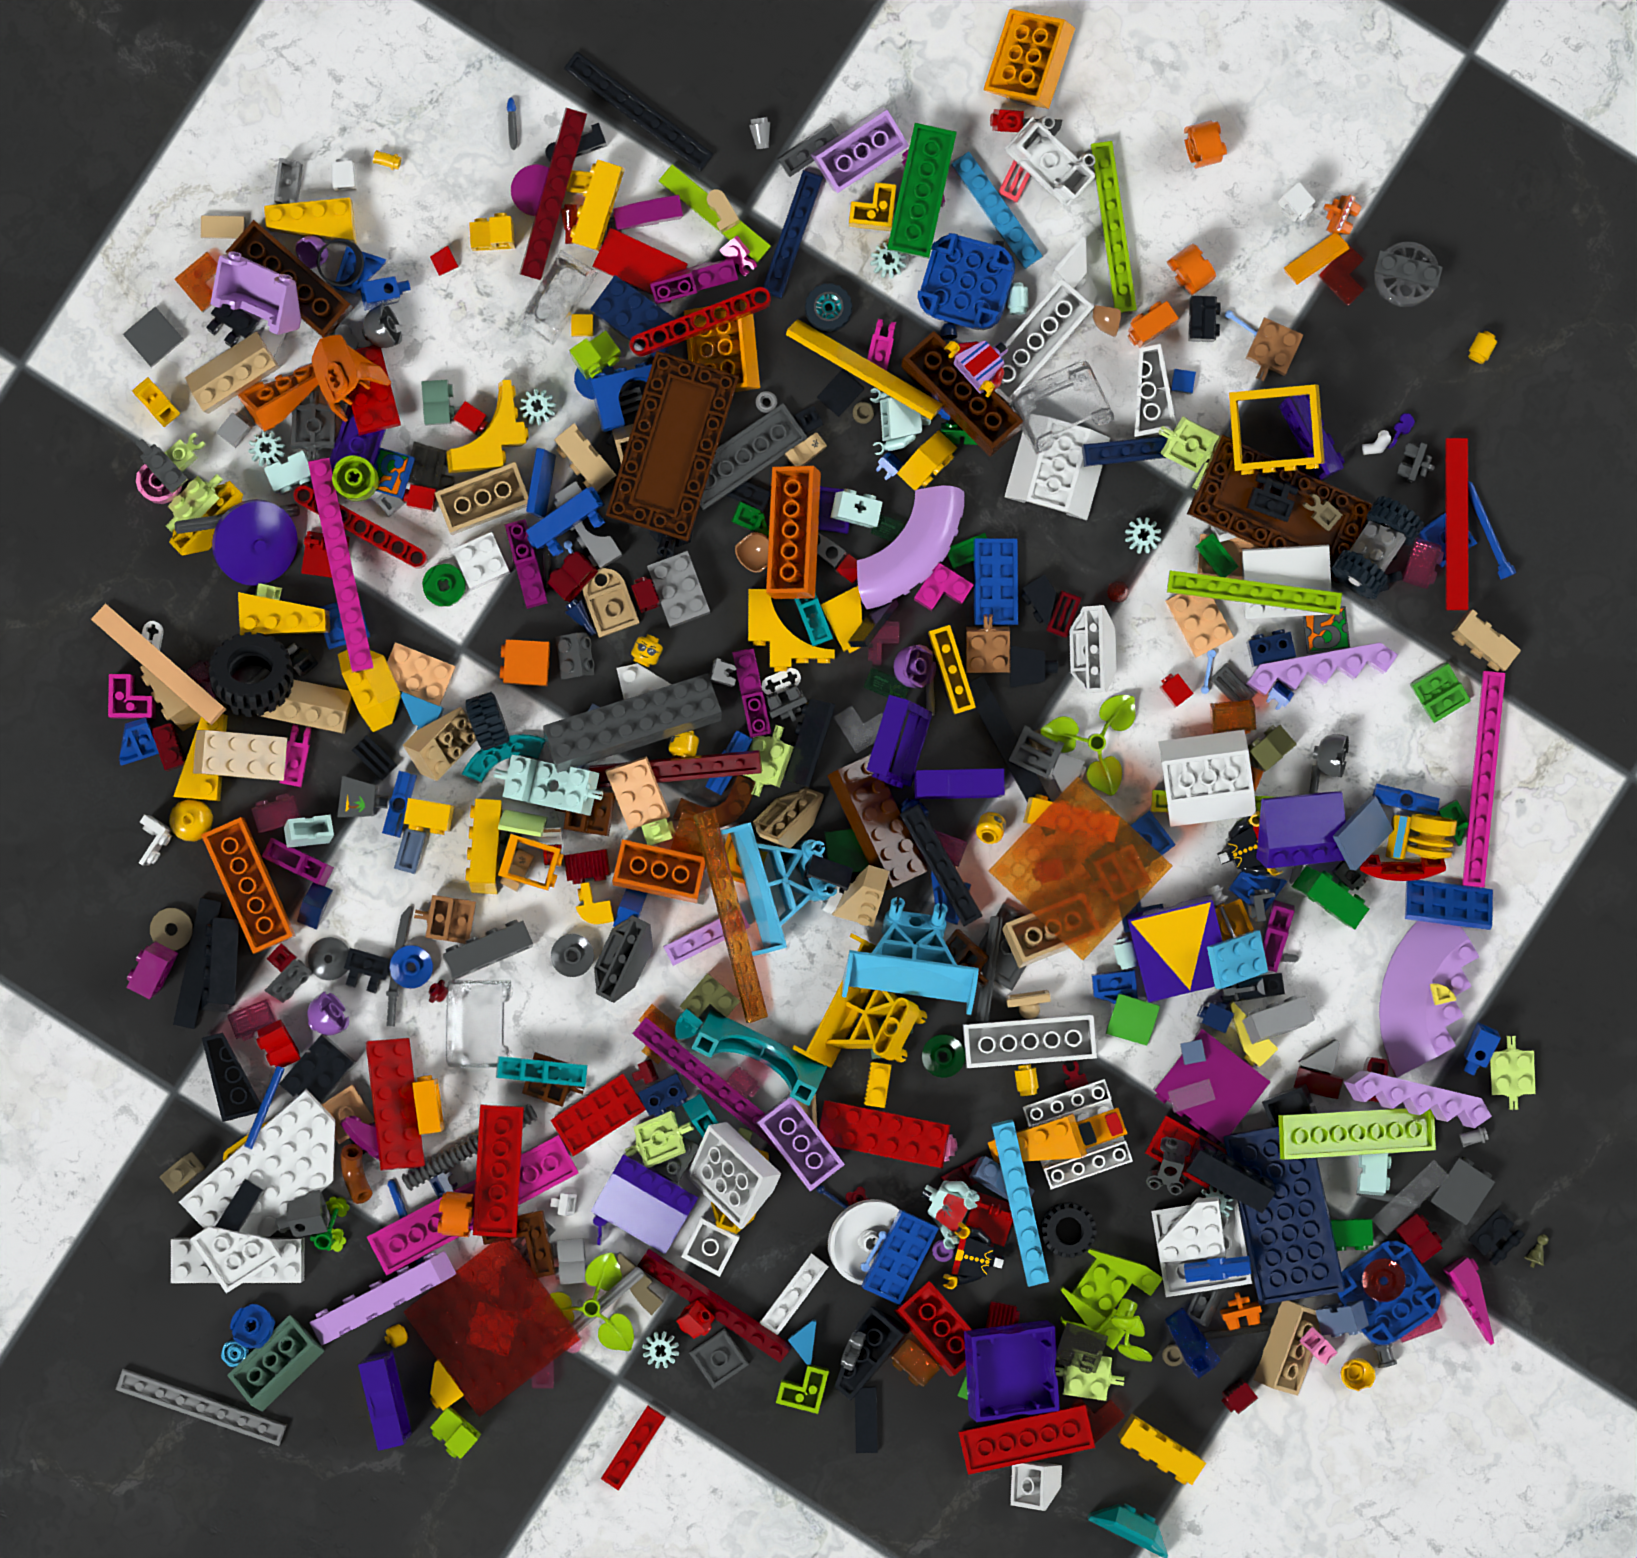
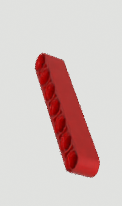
(689, 321)
(370, 532)

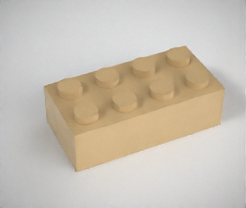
(483, 498)
(240, 755)
(1031, 940)

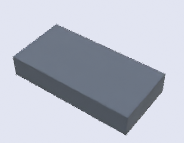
(410, 850)

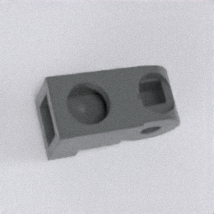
(830, 551)

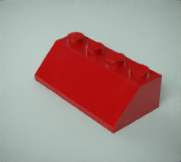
(935, 1326)

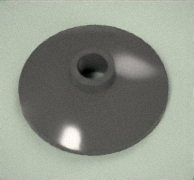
(560, 955)
(317, 962)

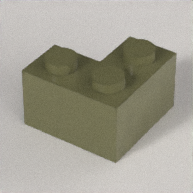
(1271, 748)
(710, 992)

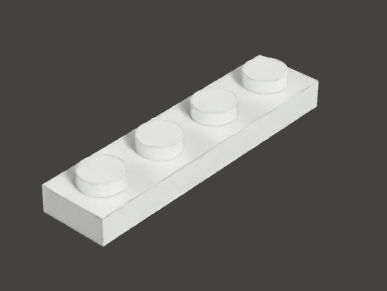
(794, 1294)

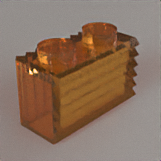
(1233, 716)
(915, 1363)

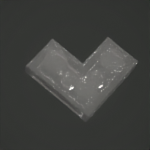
(857, 733)

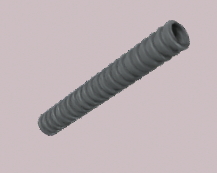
(453, 1156)

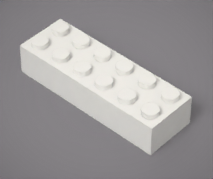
(1041, 337)
(1029, 1041)
(190, 1267)

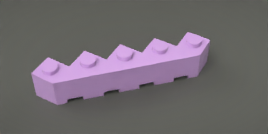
(1321, 666)
(1417, 1098)
(382, 1297)

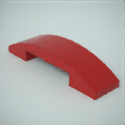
(1402, 870)

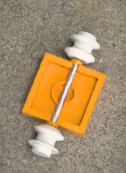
(1232, 916)

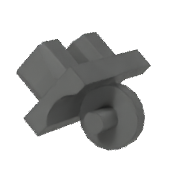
(1410, 471)
(787, 706)

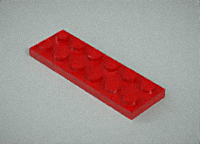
(394, 1104)
(884, 1134)
(498, 1170)
(1026, 1439)

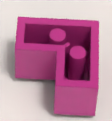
(942, 581)
(123, 703)

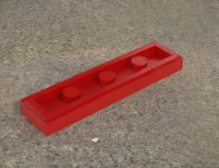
(633, 1447)

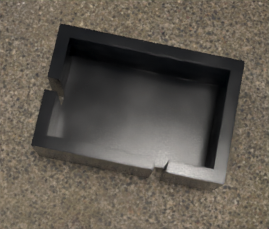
(319, 1070)
(1288, 1103)

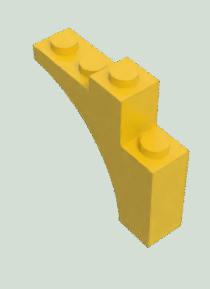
(502, 431)
(784, 646)

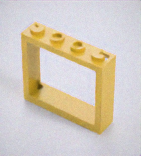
(1291, 464)

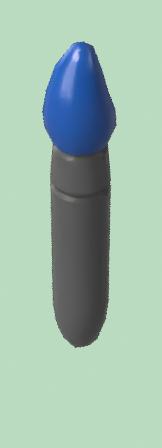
(512, 125)

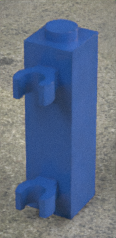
(564, 518)

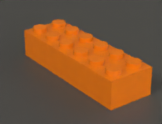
(793, 532)
(248, 885)

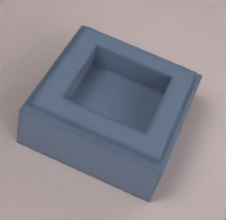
(1192, 1052)

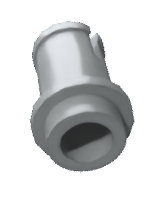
(1474, 1136)

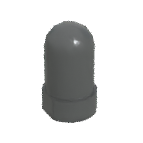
(1290, 957)

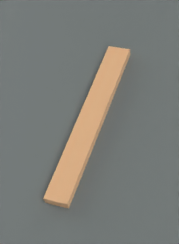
(158, 664)

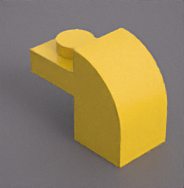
(156, 402)
(593, 912)

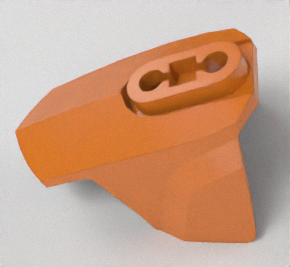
(340, 369)

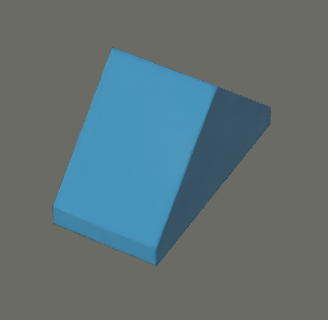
(804, 1340)

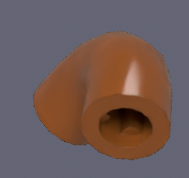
(354, 1173)

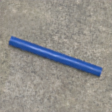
(264, 1107)

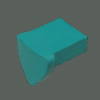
(687, 1025)

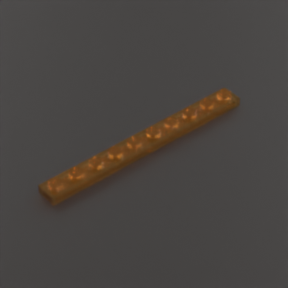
(730, 915)

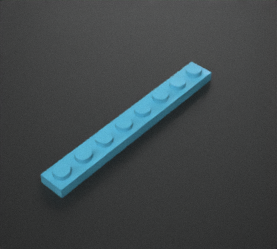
(1020, 1202)

